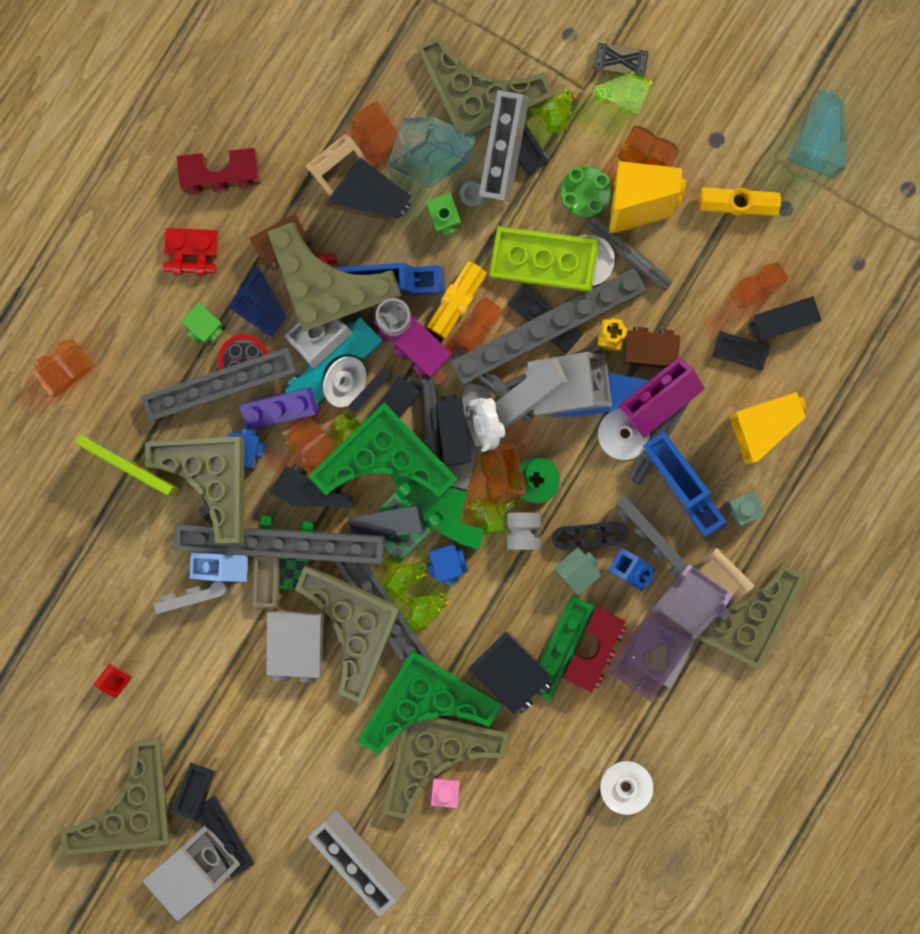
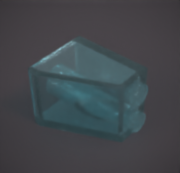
(821, 136)
(429, 150)

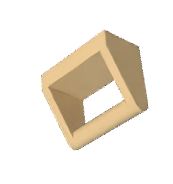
(331, 157)
(724, 573)

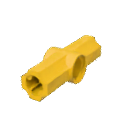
(756, 201)
(457, 300)
(611, 335)

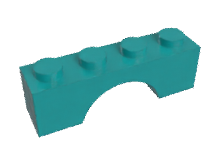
(359, 344)

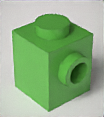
(443, 215)
(202, 325)

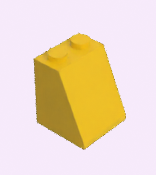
(644, 194)
(766, 424)

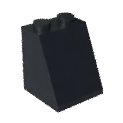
(369, 193)
(511, 673)

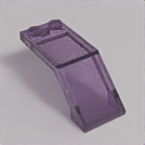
(668, 631)

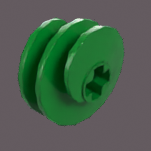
(547, 472)

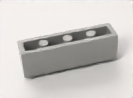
(504, 145)
(357, 863)

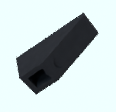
(302, 491)

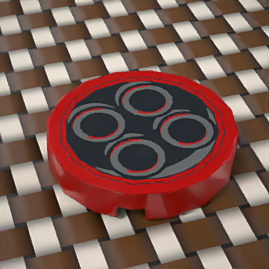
(239, 350)

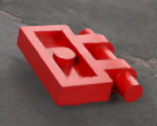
(190, 242)

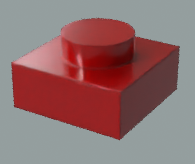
(112, 680)

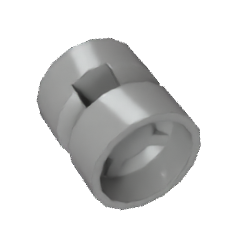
(393, 317)
(524, 531)

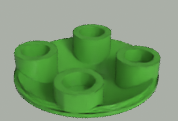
(586, 191)

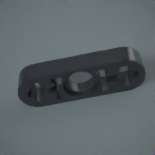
(608, 528)

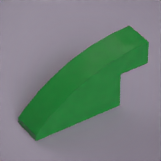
(450, 504)

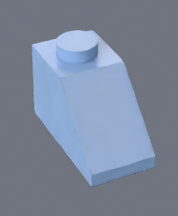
(219, 567)

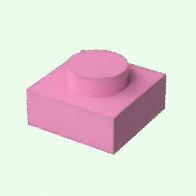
(445, 792)

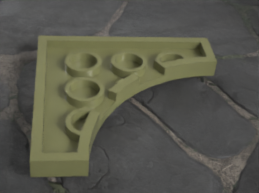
(472, 95)
(320, 290)
(214, 471)
(756, 619)
(360, 622)
(430, 748)
(135, 817)

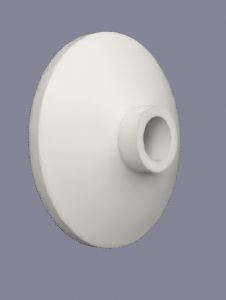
(344, 381)
(613, 443)
(626, 801)

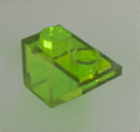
(625, 90)

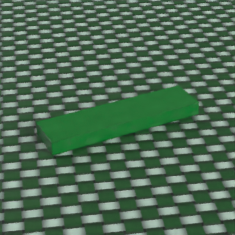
(565, 641)

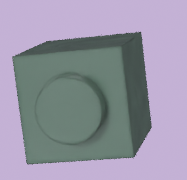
(745, 508)
(578, 570)

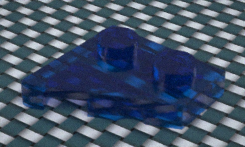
(259, 304)

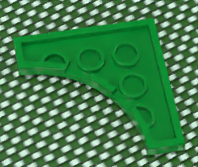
(387, 447)
(422, 693)

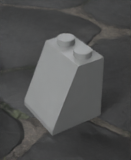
(585, 388)
(295, 645)
(190, 873)

